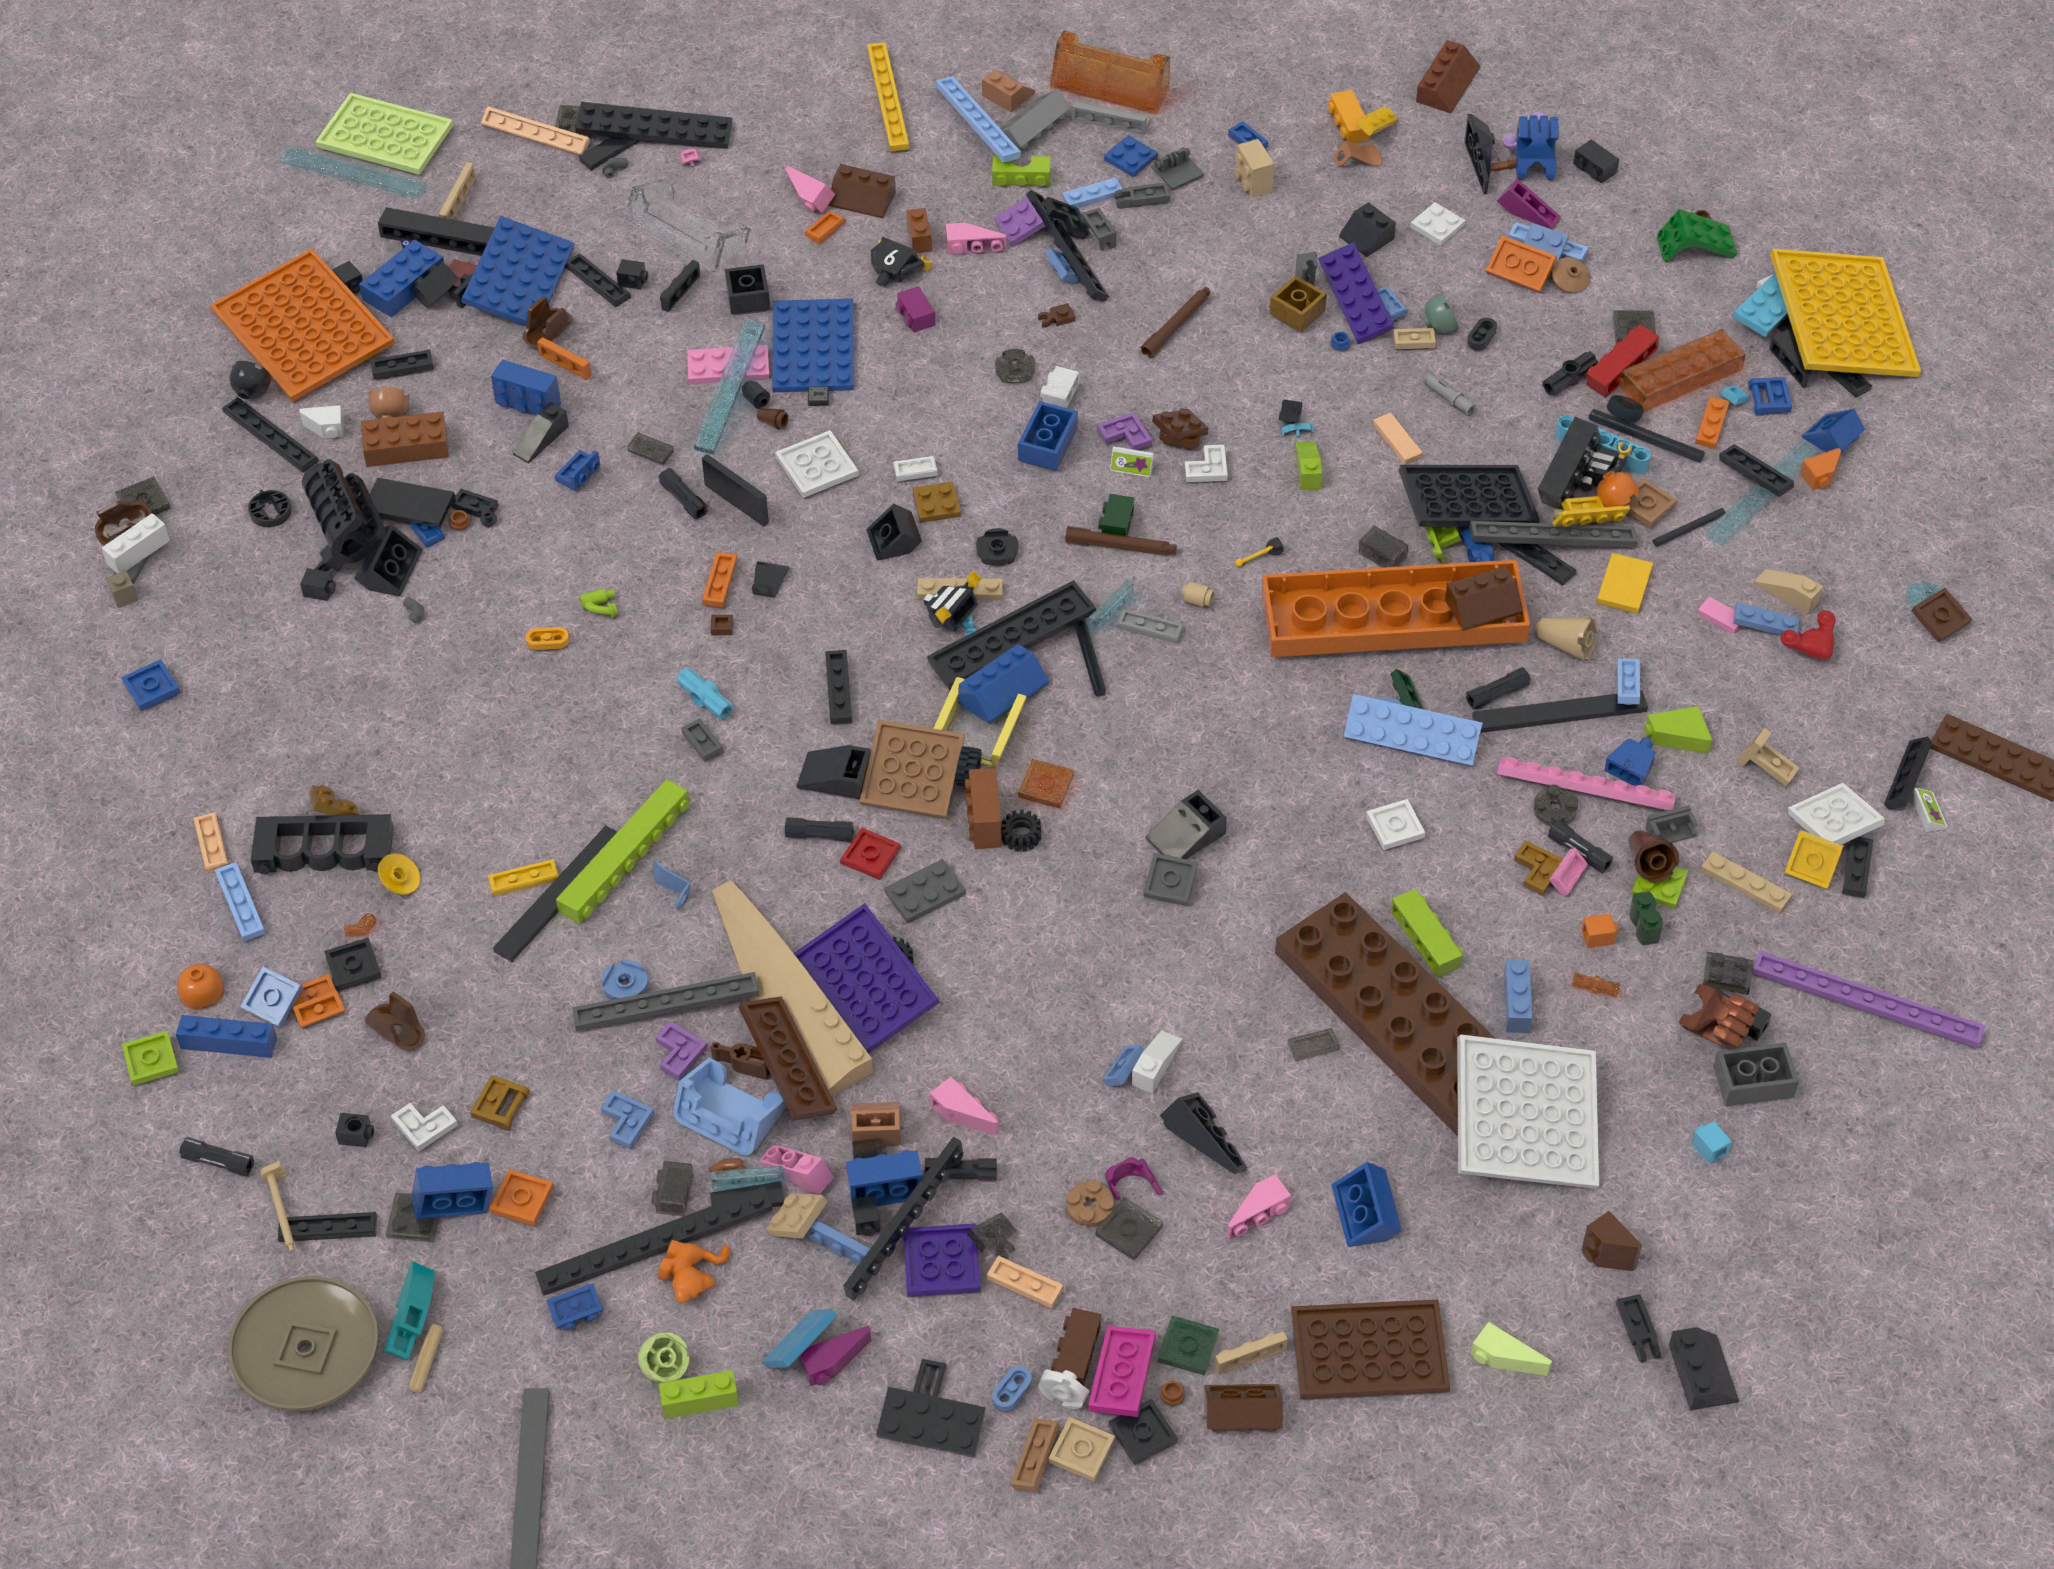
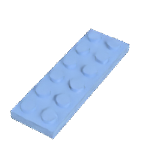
(1413, 729)

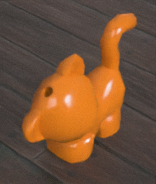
(688, 1280)

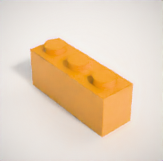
(1346, 113)

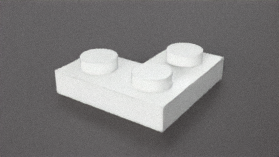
(1211, 469)
(422, 1130)

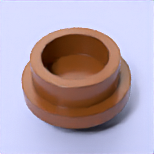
(459, 520)
(1172, 1393)

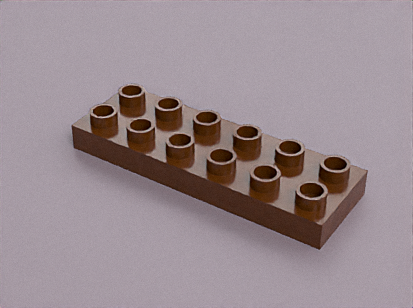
(1383, 998)

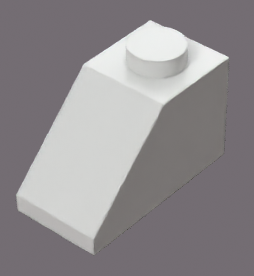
(324, 421)

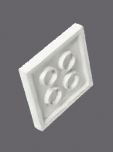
(816, 464)
(1836, 815)

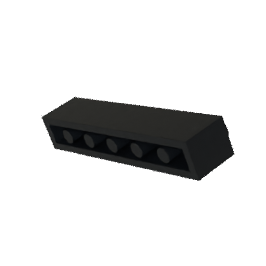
(434, 231)

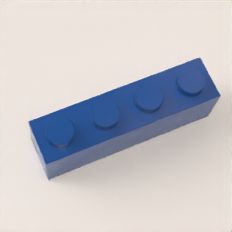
(226, 1036)

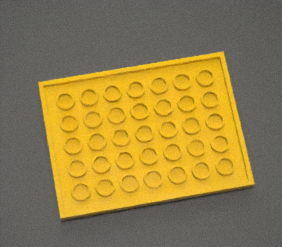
(1844, 313)

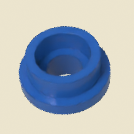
(1340, 341)

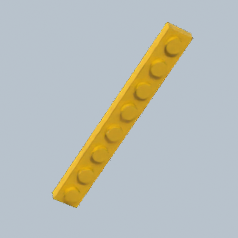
(887, 97)

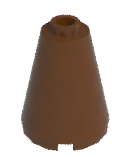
(1653, 856)

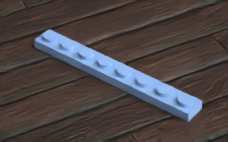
(978, 119)

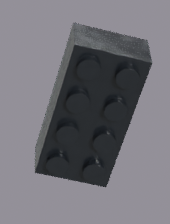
(1570, 463)

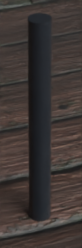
(1688, 527)

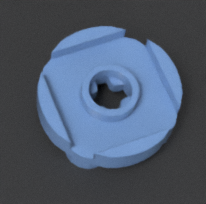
(626, 970)

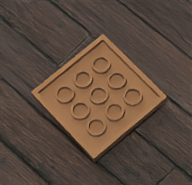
(912, 769)

